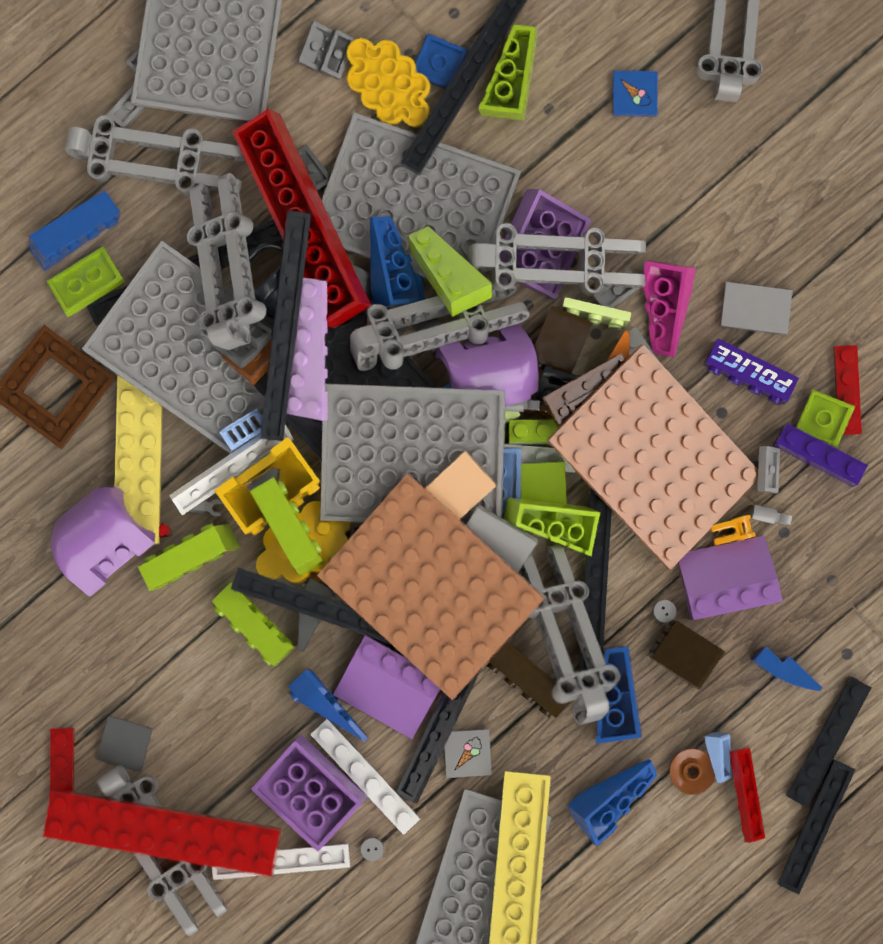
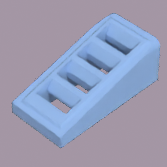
(248, 436)
(718, 749)

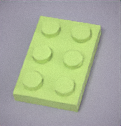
(597, 314)

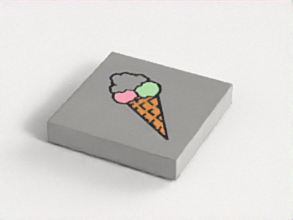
(468, 754)

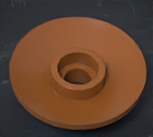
(700, 780)

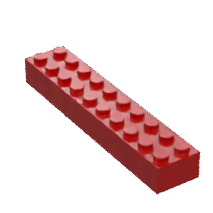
(288, 187)
(162, 832)

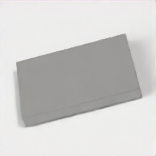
(756, 308)
(503, 537)

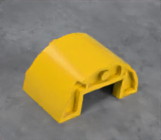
(294, 474)

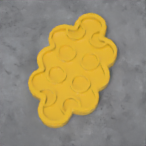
(388, 82)
(328, 534)

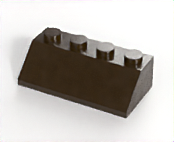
(528, 677)

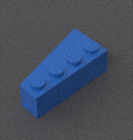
(73, 230)
(623, 718)

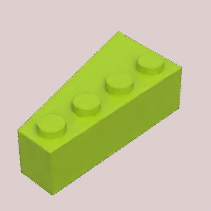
(510, 85)
(449, 273)
(561, 523)
(287, 527)
(188, 555)
(254, 625)

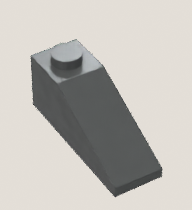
(308, 624)

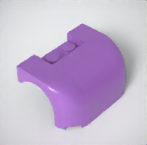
(498, 364)
(97, 539)

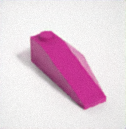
(667, 300)

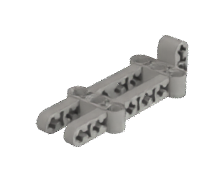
(729, 86)
(85, 146)
(209, 234)
(486, 257)
(369, 340)
(591, 701)
(116, 784)

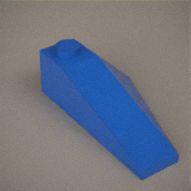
(391, 271)
(316, 696)
(603, 804)

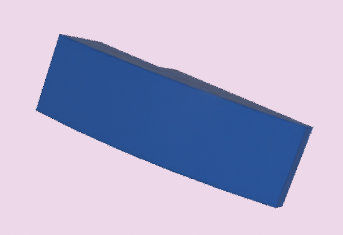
(785, 669)

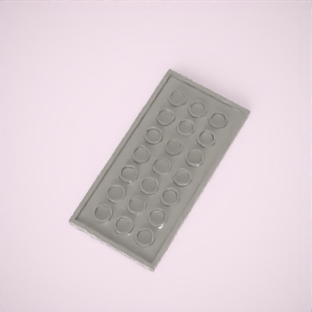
(466, 878)

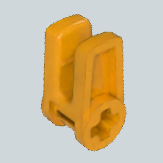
(736, 524)

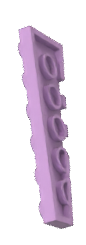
(308, 374)

